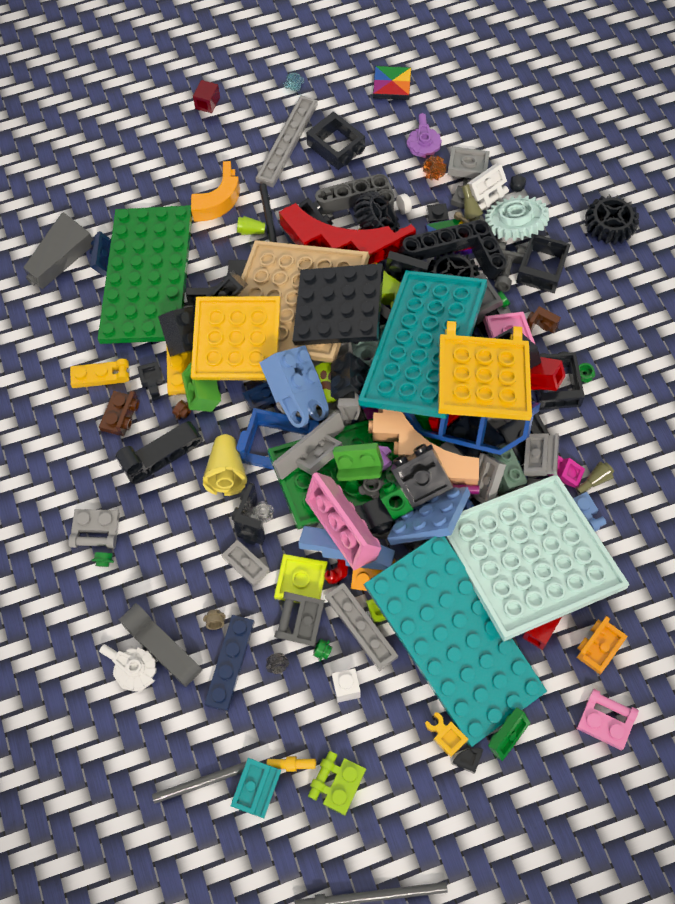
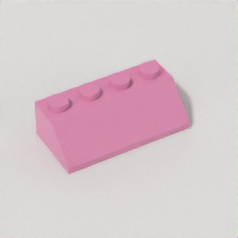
(342, 521)

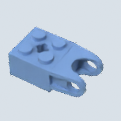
(295, 385)

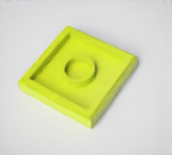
(300, 577)

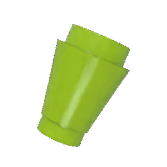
(250, 226)

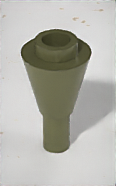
(471, 208)
(601, 473)

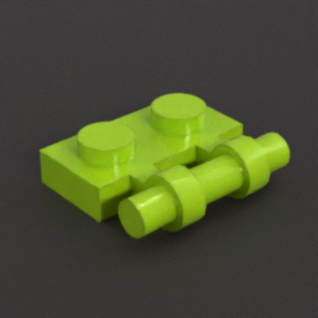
(343, 787)

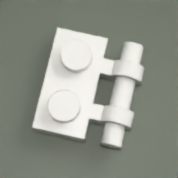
(486, 183)

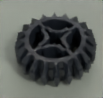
(375, 212)
(612, 216)
(454, 265)

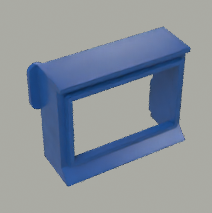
(270, 420)

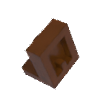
(544, 319)

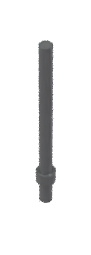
(377, 895)

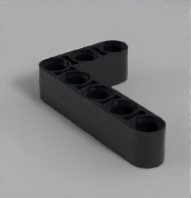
(471, 235)

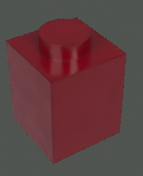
(206, 96)

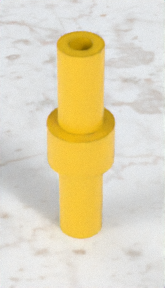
(291, 763)

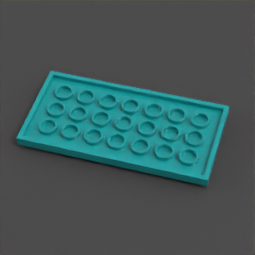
(407, 357)
(453, 639)

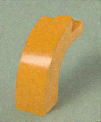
(220, 201)

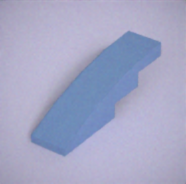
(319, 540)

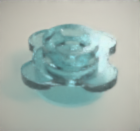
(294, 81)

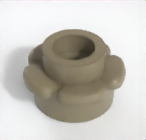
(214, 619)

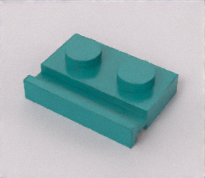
(255, 788)

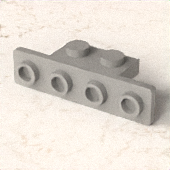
(313, 450)

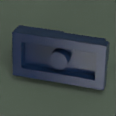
(100, 253)

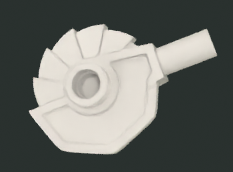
(133, 668)

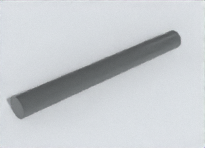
(198, 783)

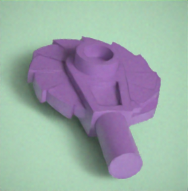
(423, 140)

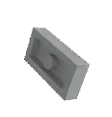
(245, 563)

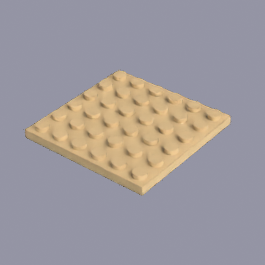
(275, 271)

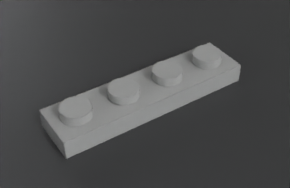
(361, 626)

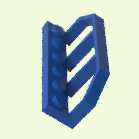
(441, 435)

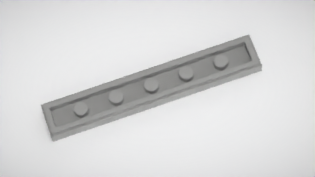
(286, 141)

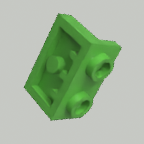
(358, 462)

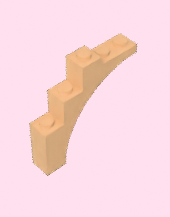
(394, 427)

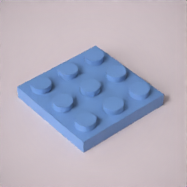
(431, 518)

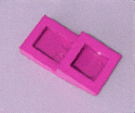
(569, 472)

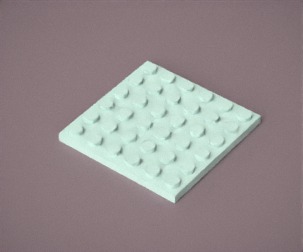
(533, 557)

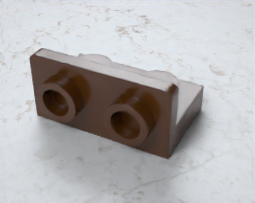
(119, 413)

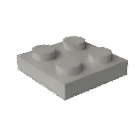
(467, 162)

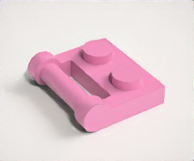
(603, 726)

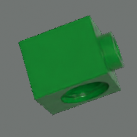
(395, 507)

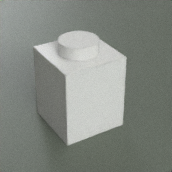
(346, 685)

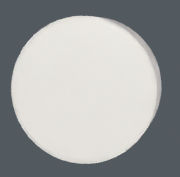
(404, 203)

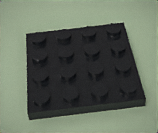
(338, 305)

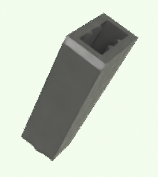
(57, 251)

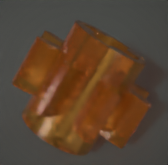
(434, 167)

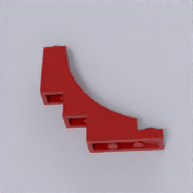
(311, 232)

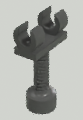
(503, 282)

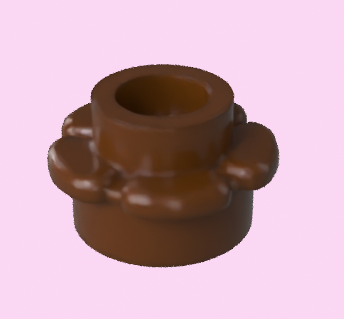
(181, 410)

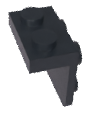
(348, 375)
(248, 528)

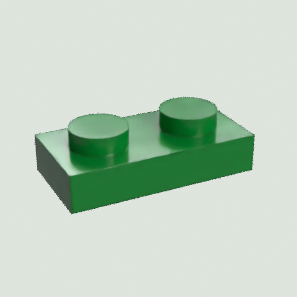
(509, 733)

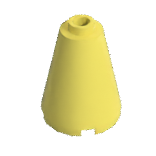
(224, 468)

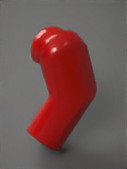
(338, 573)

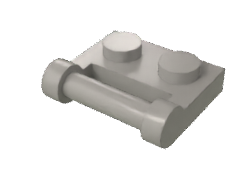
(94, 522)

